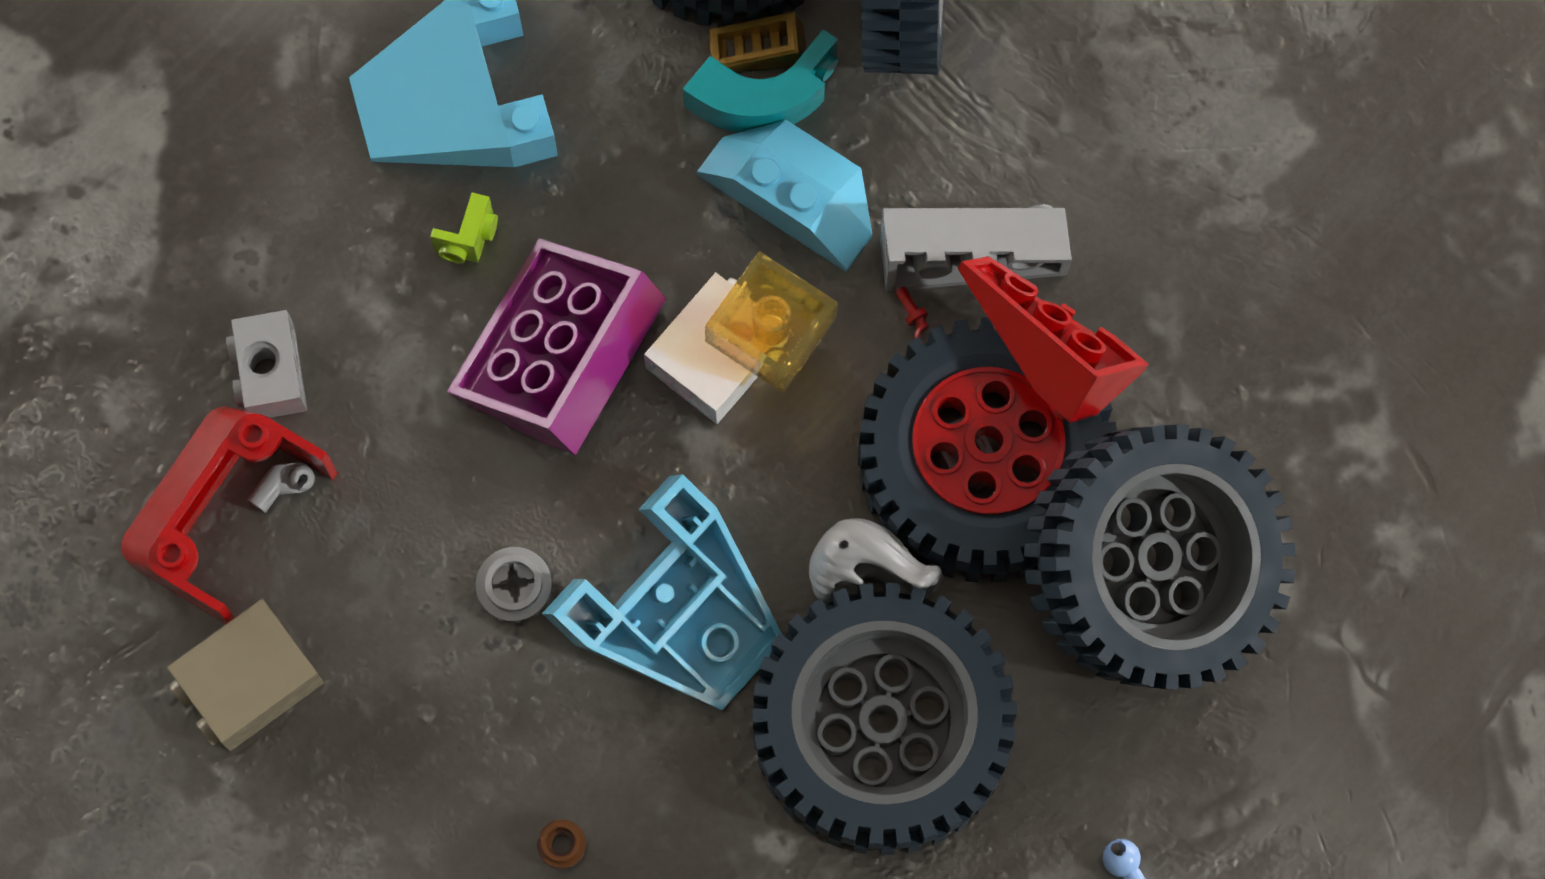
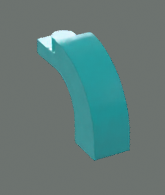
(748, 103)

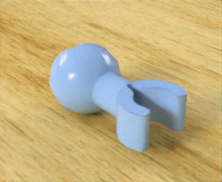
(1126, 863)

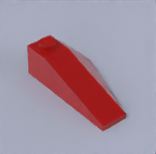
(1061, 358)

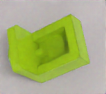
(477, 226)

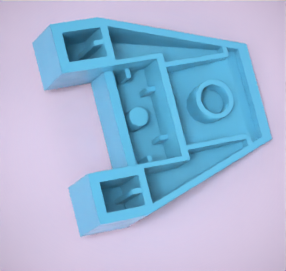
(435, 99)
(689, 616)

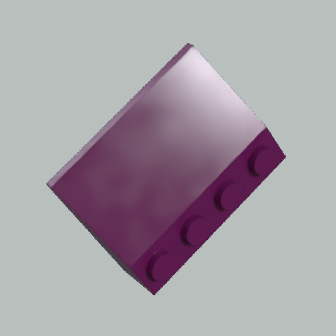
(558, 344)

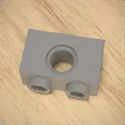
(262, 338)

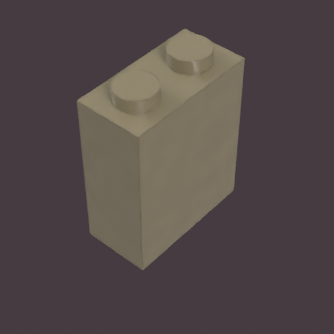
(243, 676)

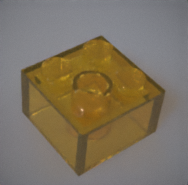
(770, 321)

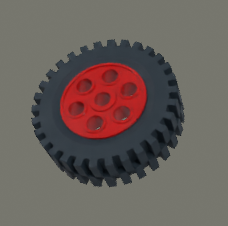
(932, 505)

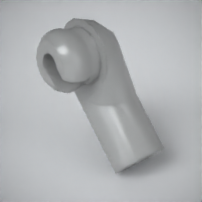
(281, 480)

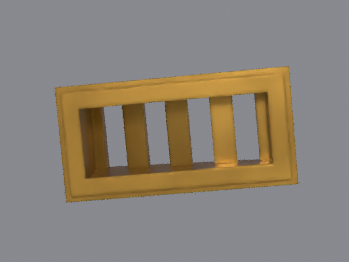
(773, 27)

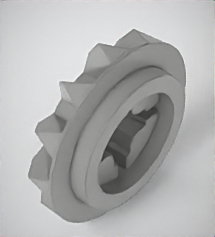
(496, 572)

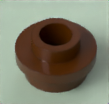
(557, 829)

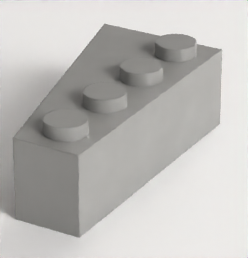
(927, 244)

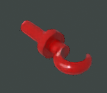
(916, 316)

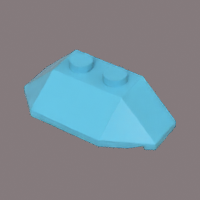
(795, 187)

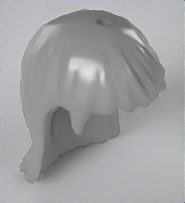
(864, 550)

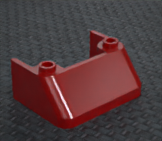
(157, 537)

